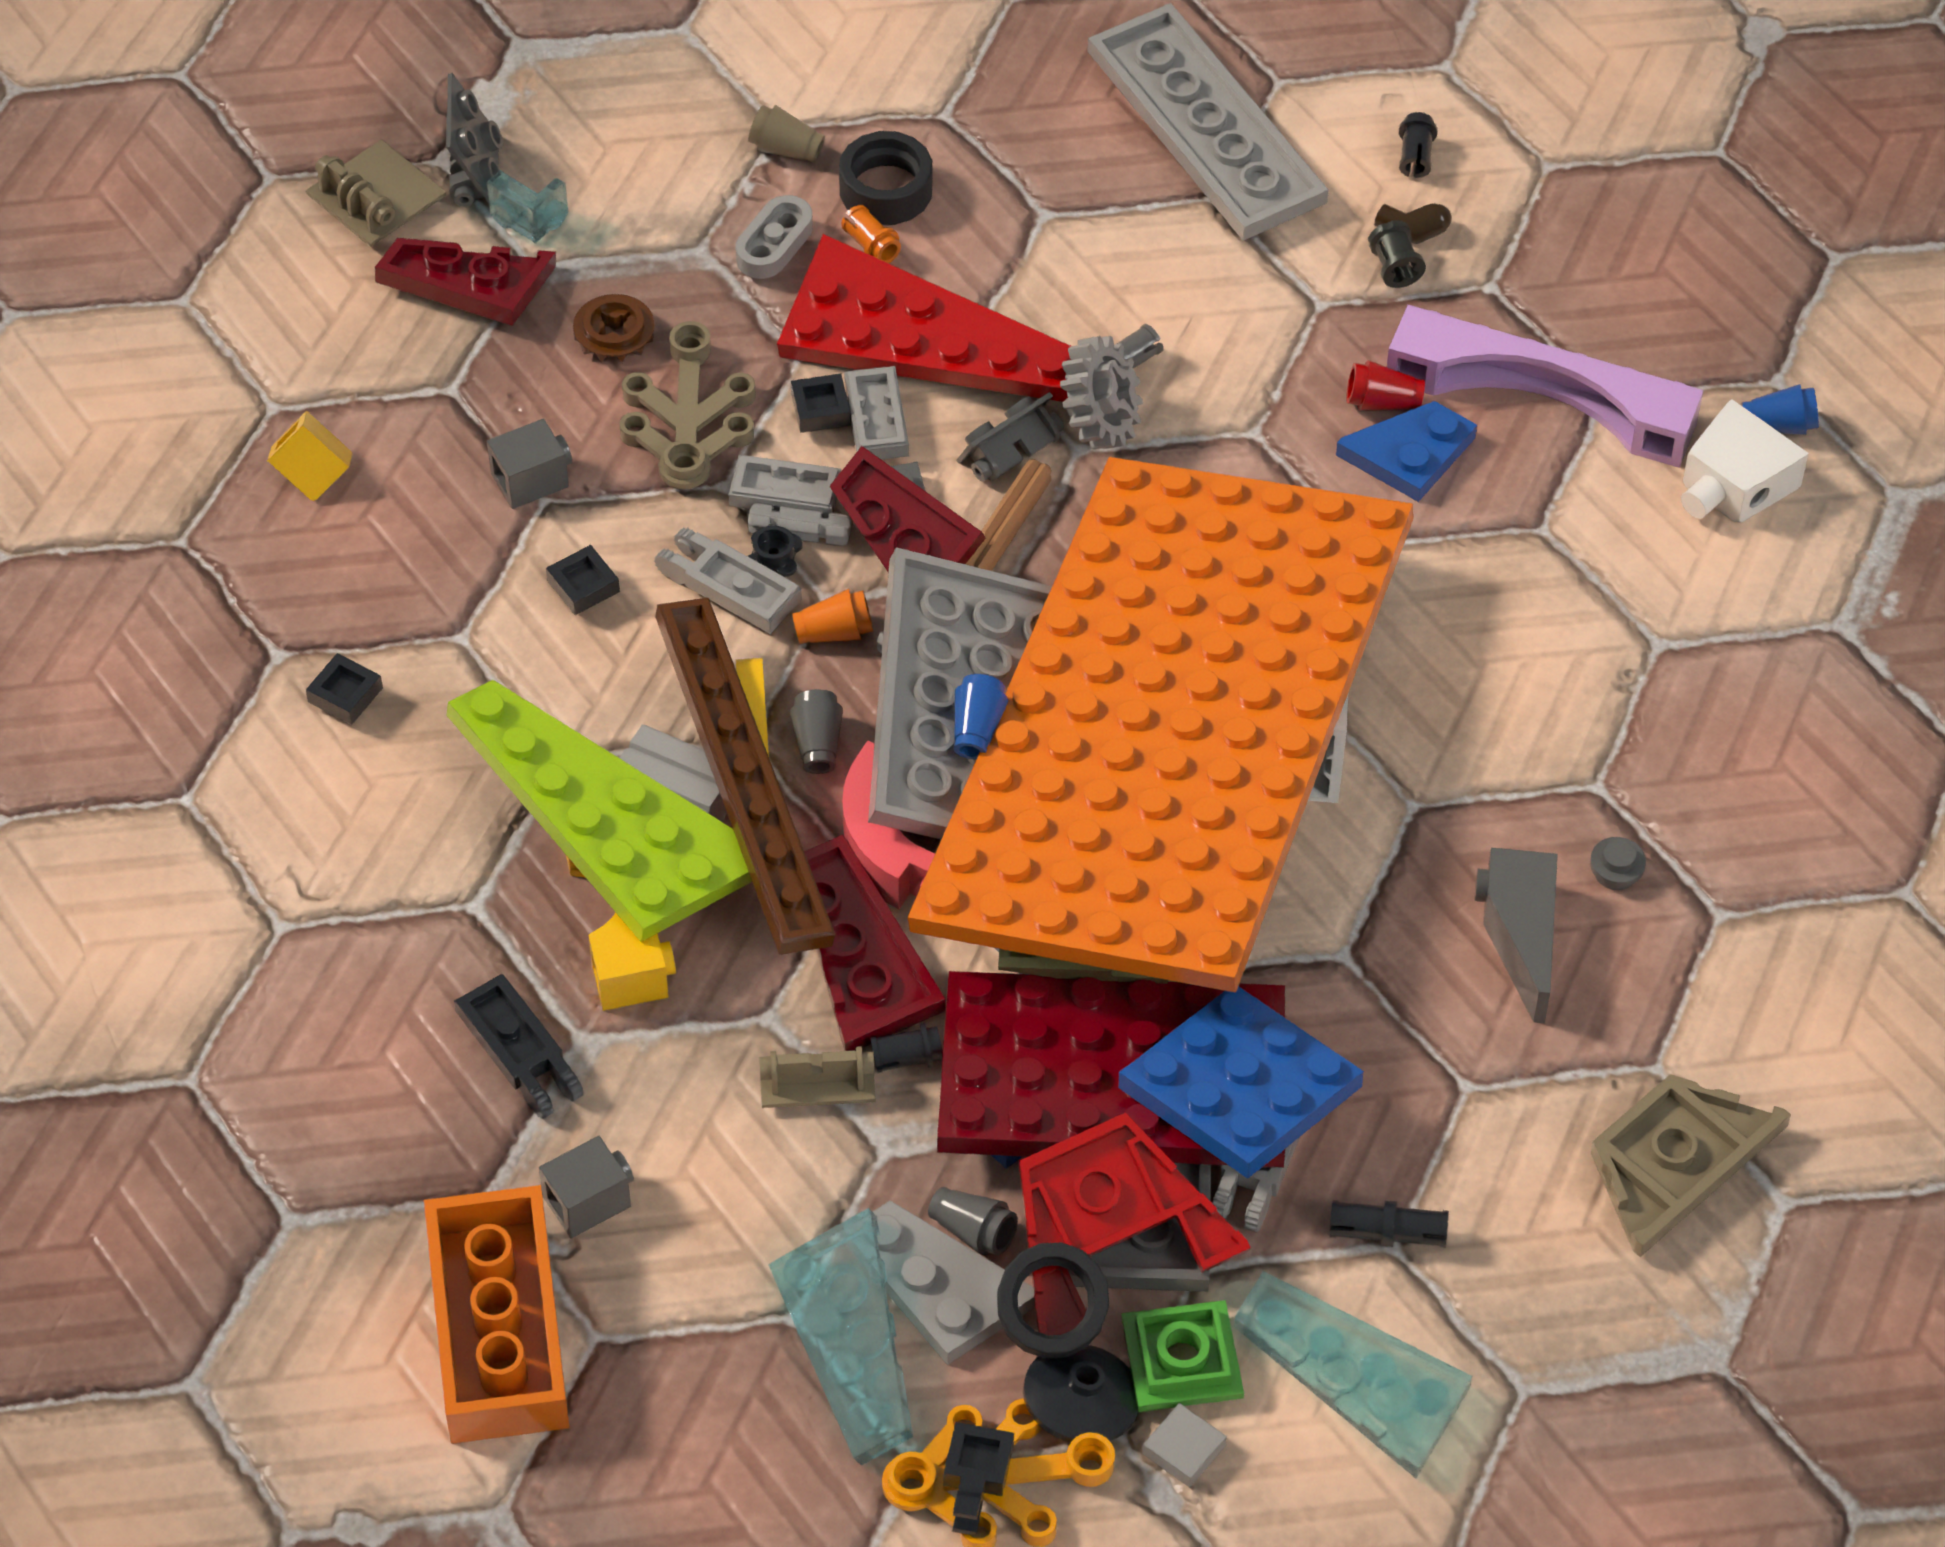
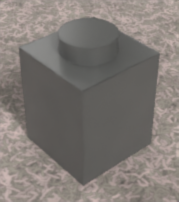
(529, 463)
(586, 1185)

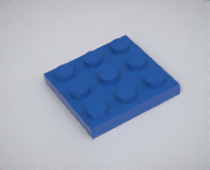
(1240, 1080)

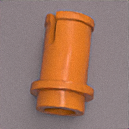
(871, 234)

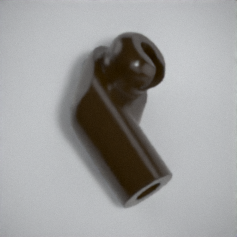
(1423, 222)

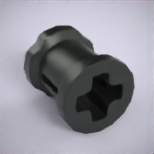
(1396, 254)

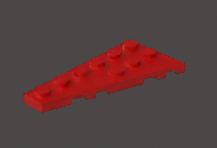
(877, 316)

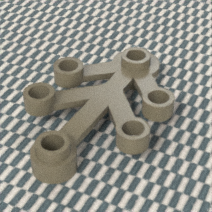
(690, 348)

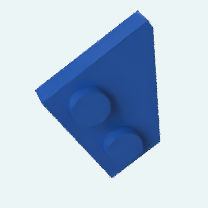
(1410, 448)

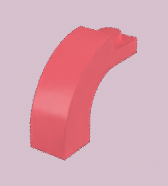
(886, 854)

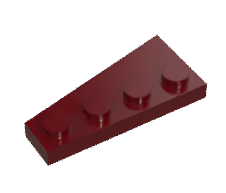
(872, 968)

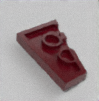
(900, 513)

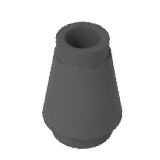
(817, 729)
(975, 1219)

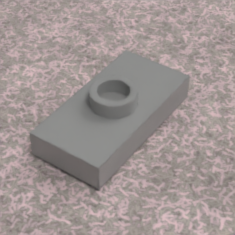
(877, 412)
(782, 485)

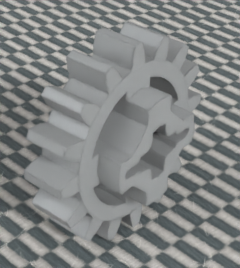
(1101, 392)

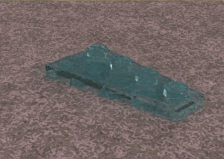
(1364, 1374)

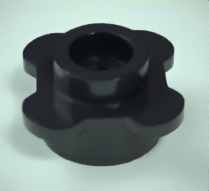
(776, 540)

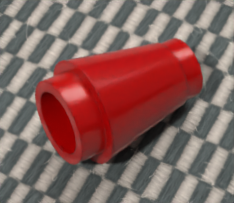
(1383, 388)

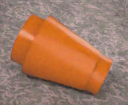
(834, 619)

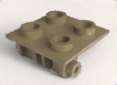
(373, 191)

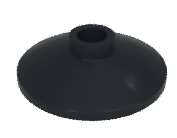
(1073, 1408)

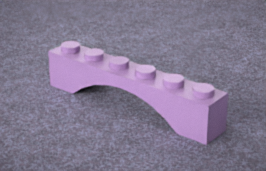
(1642, 410)

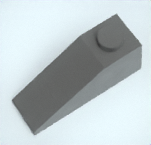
(1520, 919)

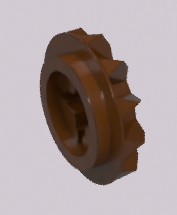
(613, 311)

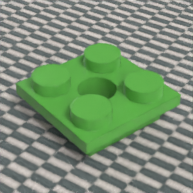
(1167, 1381)

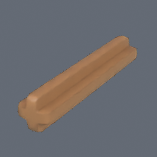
(1011, 513)

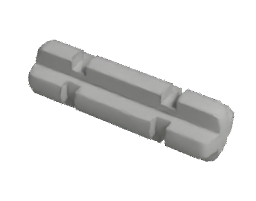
(805, 523)

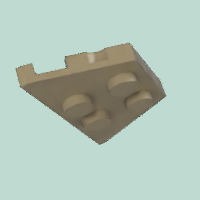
(1676, 1153)

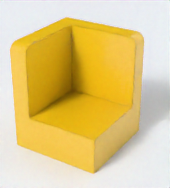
(310, 456)

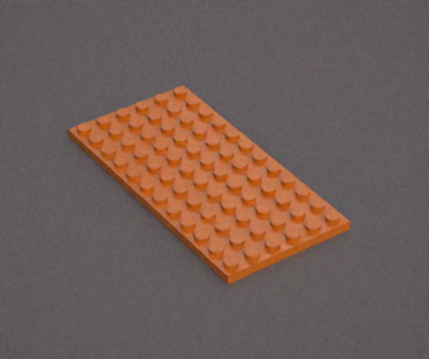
(1165, 724)

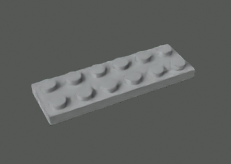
(1207, 121)

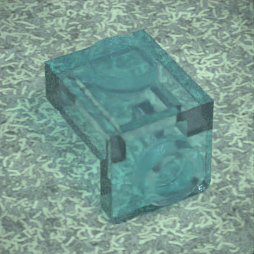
(524, 209)

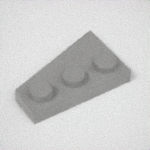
(941, 1283)

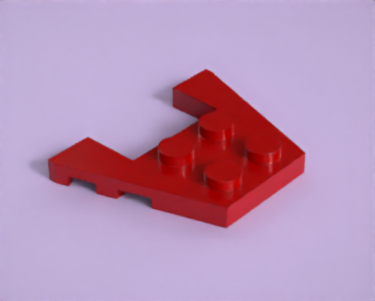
(1105, 1191)

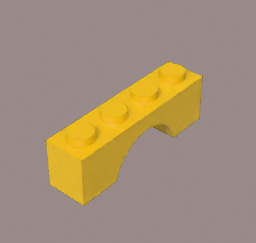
(625, 967)

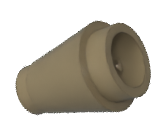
(785, 135)

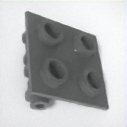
(471, 144)

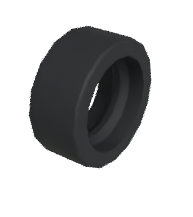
(887, 149)
(1052, 1255)

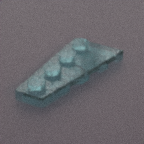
(848, 1332)

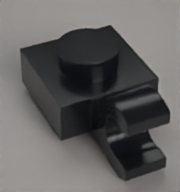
(976, 1466)

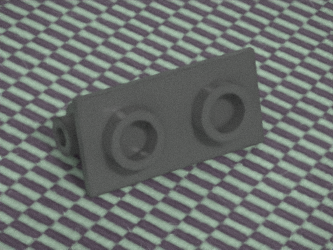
(994, 446)

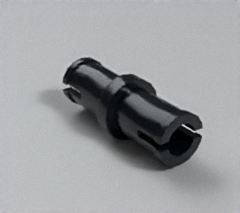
(1389, 1223)

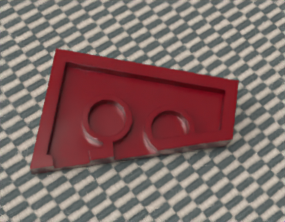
(476, 282)

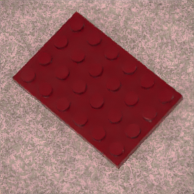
(1045, 1054)

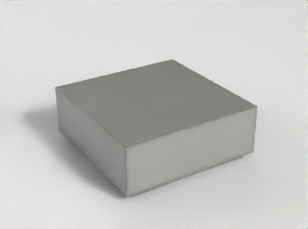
(1184, 1445)

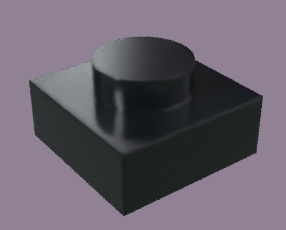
(820, 403)
(582, 579)
(344, 688)

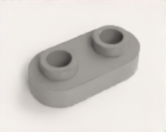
(766, 244)

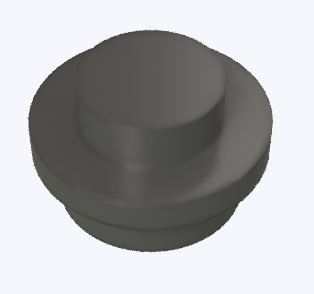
(1617, 863)

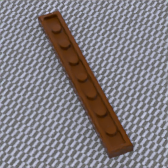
(745, 777)

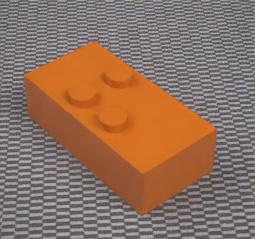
(496, 1314)

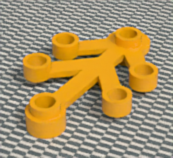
(929, 1470)

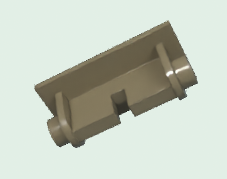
(817, 1078)

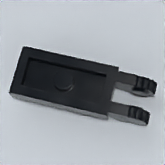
(517, 1042)

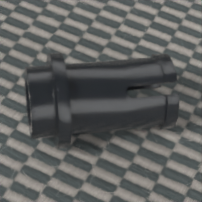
(1417, 134)
(907, 1049)

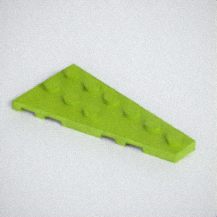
(623, 830)

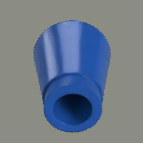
(1787, 410)
(977, 713)

